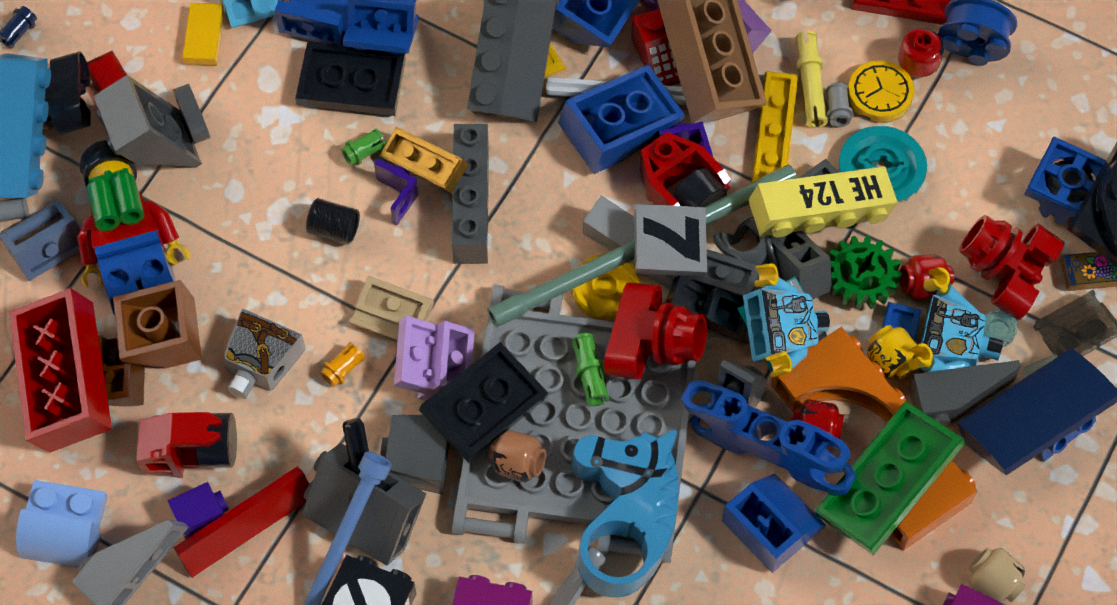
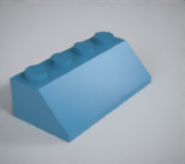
(21, 123)

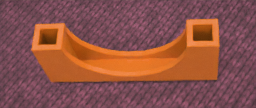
(842, 372)

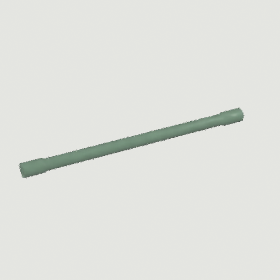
(520, 304)

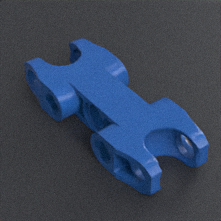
(795, 446)

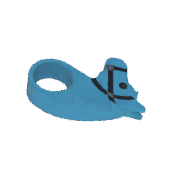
(645, 506)

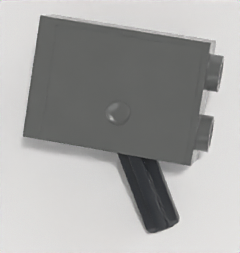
(389, 512)

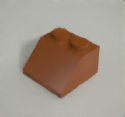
(158, 326)

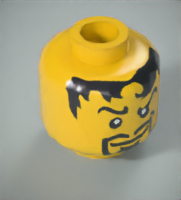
(891, 351)

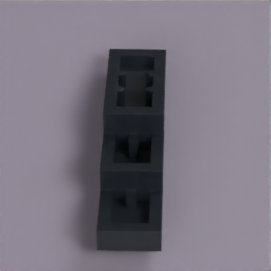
(715, 304)

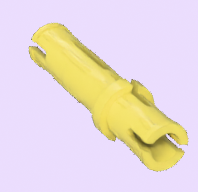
(809, 66)

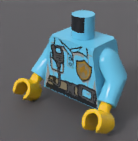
(781, 321)
(951, 330)

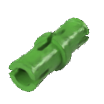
(590, 369)

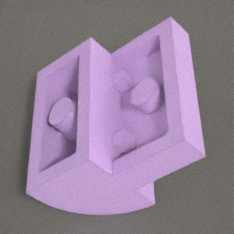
(431, 354)

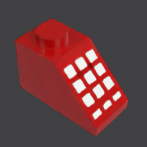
(654, 47)

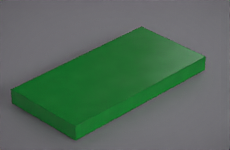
(891, 477)

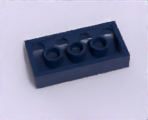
(1038, 411)

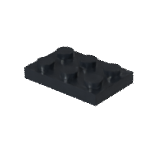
(350, 79)
(483, 402)

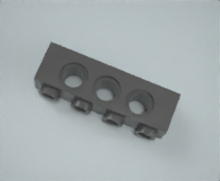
(471, 195)

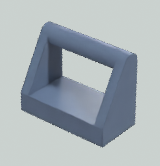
(46, 247)

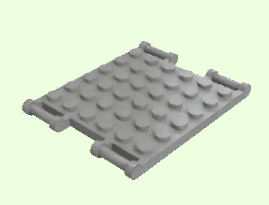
(562, 419)

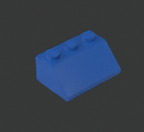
(592, 20)

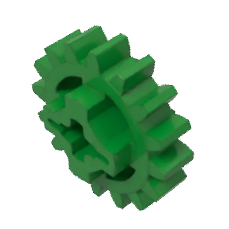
(871, 284)

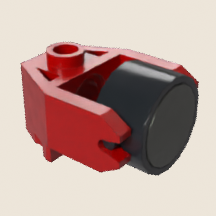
(673, 158)
(186, 441)

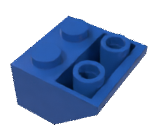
(771, 521)

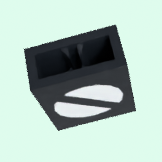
(365, 583)

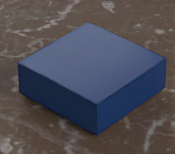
(902, 316)

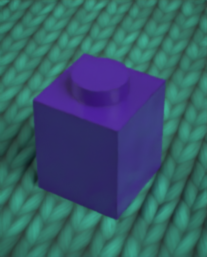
(198, 508)

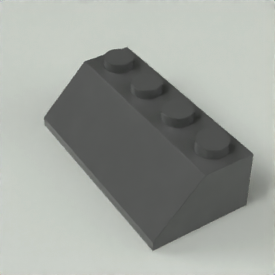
(512, 58)

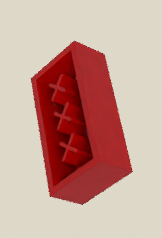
(60, 370)

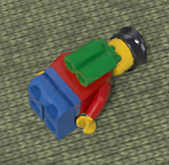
(123, 229)

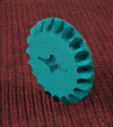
(894, 147)

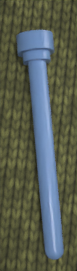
(372, 470)

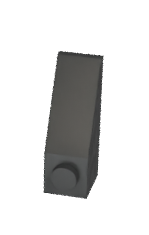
(805, 260)
(744, 380)
(954, 392)

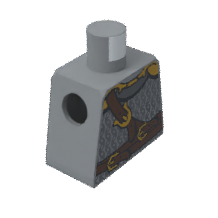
(260, 353)

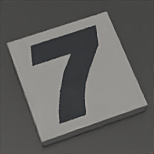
(670, 240)

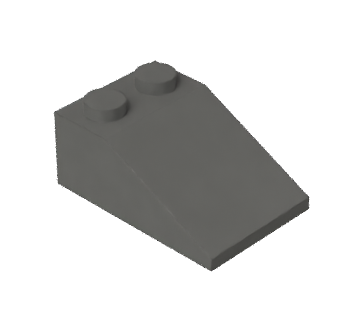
(144, 126)

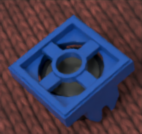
(1063, 185)

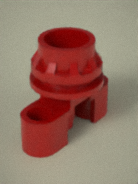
(999, 252)
(654, 328)

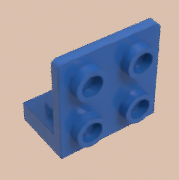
(313, 19)

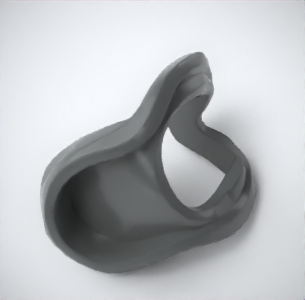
(760, 255)

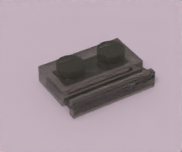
(1078, 325)

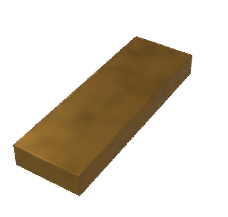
(424, 159)

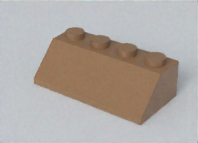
(712, 58)

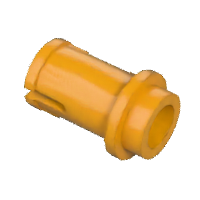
(342, 364)

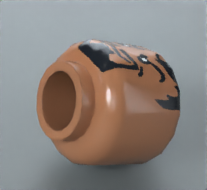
(517, 456)

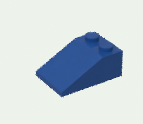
(618, 117)

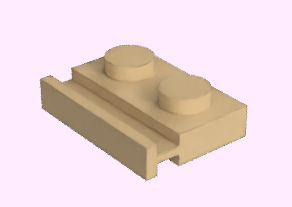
(383, 306)

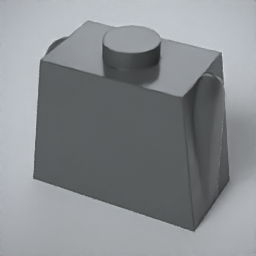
(416, 452)

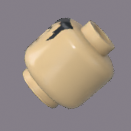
(997, 574)

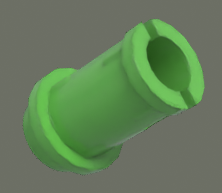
(363, 147)

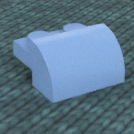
(60, 524)

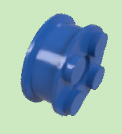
(978, 30)

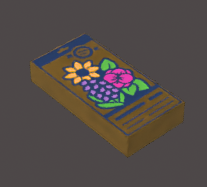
(1088, 271)

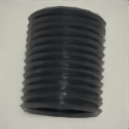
(332, 221)

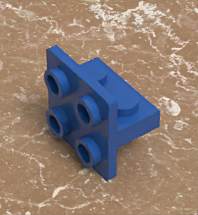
(381, 25)

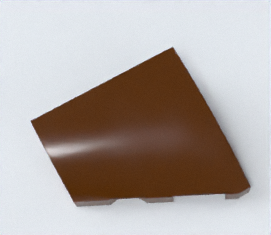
(122, 379)

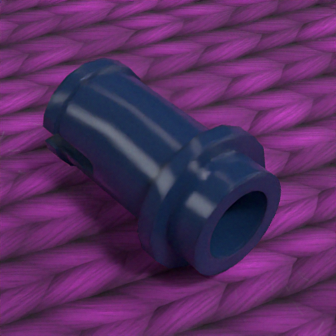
(17, 26)

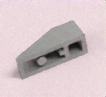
(119, 570)

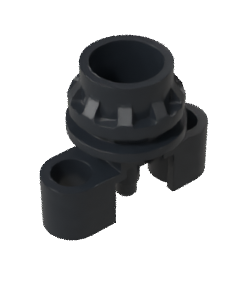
(68, 82)

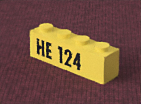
(822, 202)

